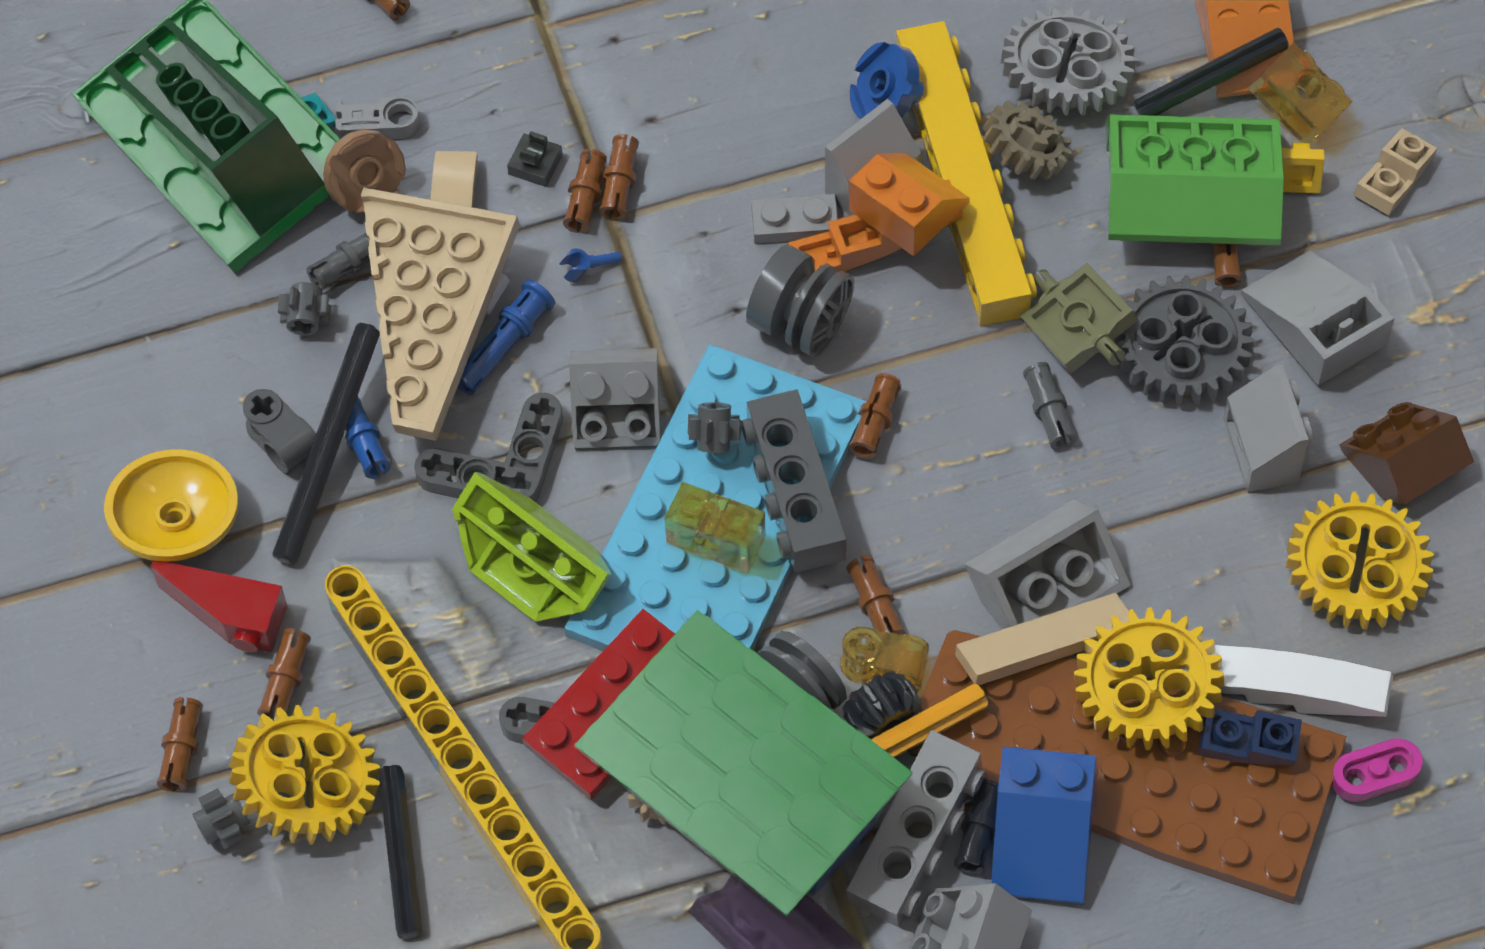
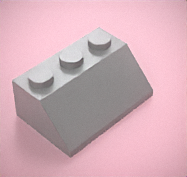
(1048, 566)

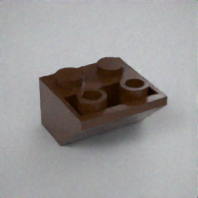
(1408, 451)

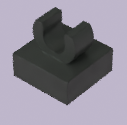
(535, 159)

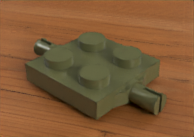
(1079, 317)

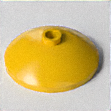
(169, 489)

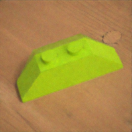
(526, 551)

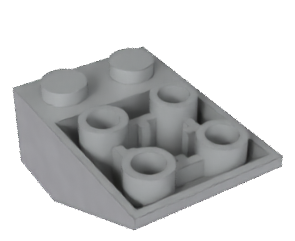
(1321, 315)

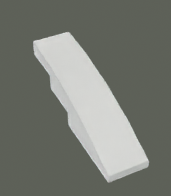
(1305, 681)

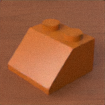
(904, 200)

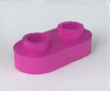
(1374, 771)

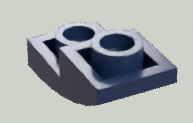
(1250, 740)

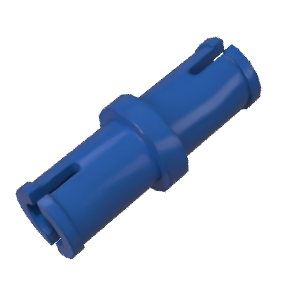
(364, 439)

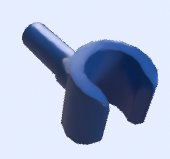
(582, 261)

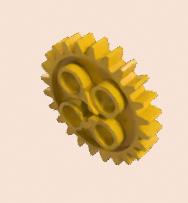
(1401, 569)
(1159, 713)
(263, 774)

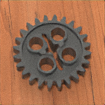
(1208, 363)

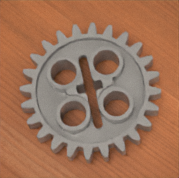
(1096, 70)

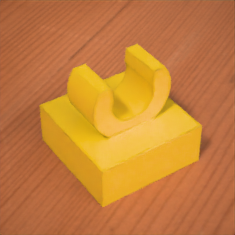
(1302, 168)

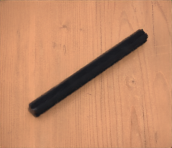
(326, 444)

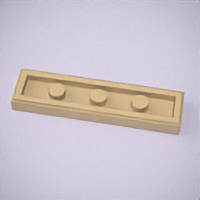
(1037, 640)

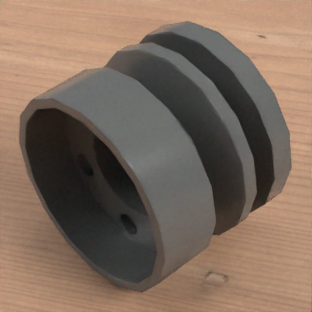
(800, 300)
(805, 668)

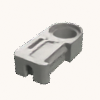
(376, 117)

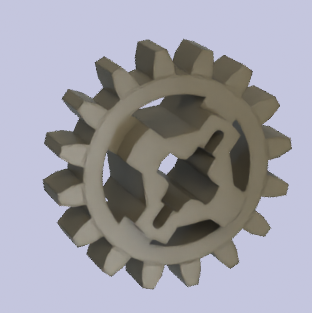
(1027, 140)

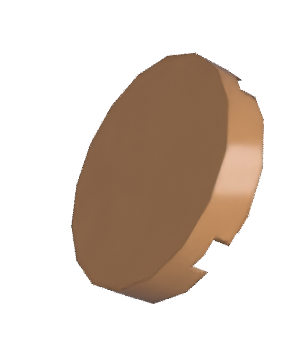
(361, 162)

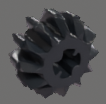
(882, 704)

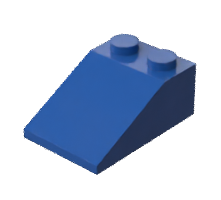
(1044, 824)

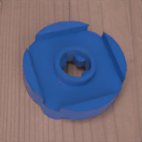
(902, 83)

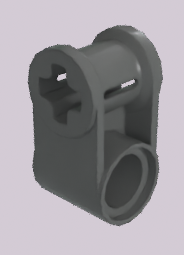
(277, 429)

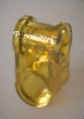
(883, 653)

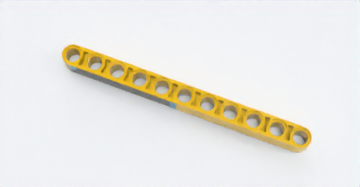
(458, 744)

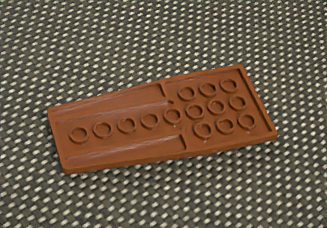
(1170, 803)

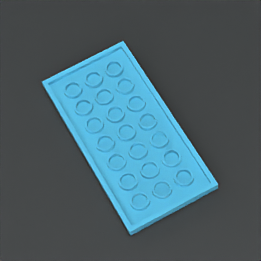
(675, 581)

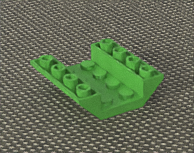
(1195, 179)

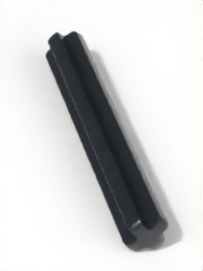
(1212, 73)
(400, 852)

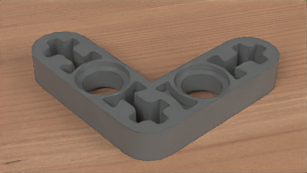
(515, 467)

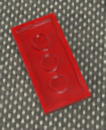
(590, 697)

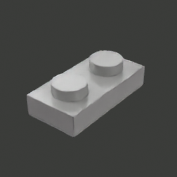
(791, 217)

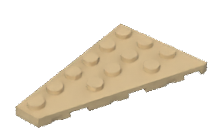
(432, 290)

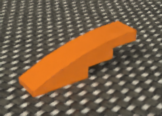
(849, 243)

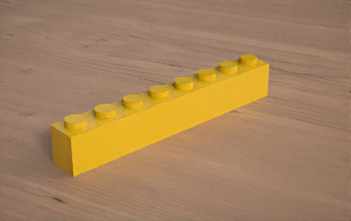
(958, 153)

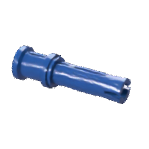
(514, 323)

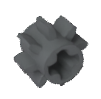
(304, 309)
(714, 427)
(220, 819)

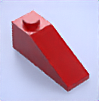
(234, 607)

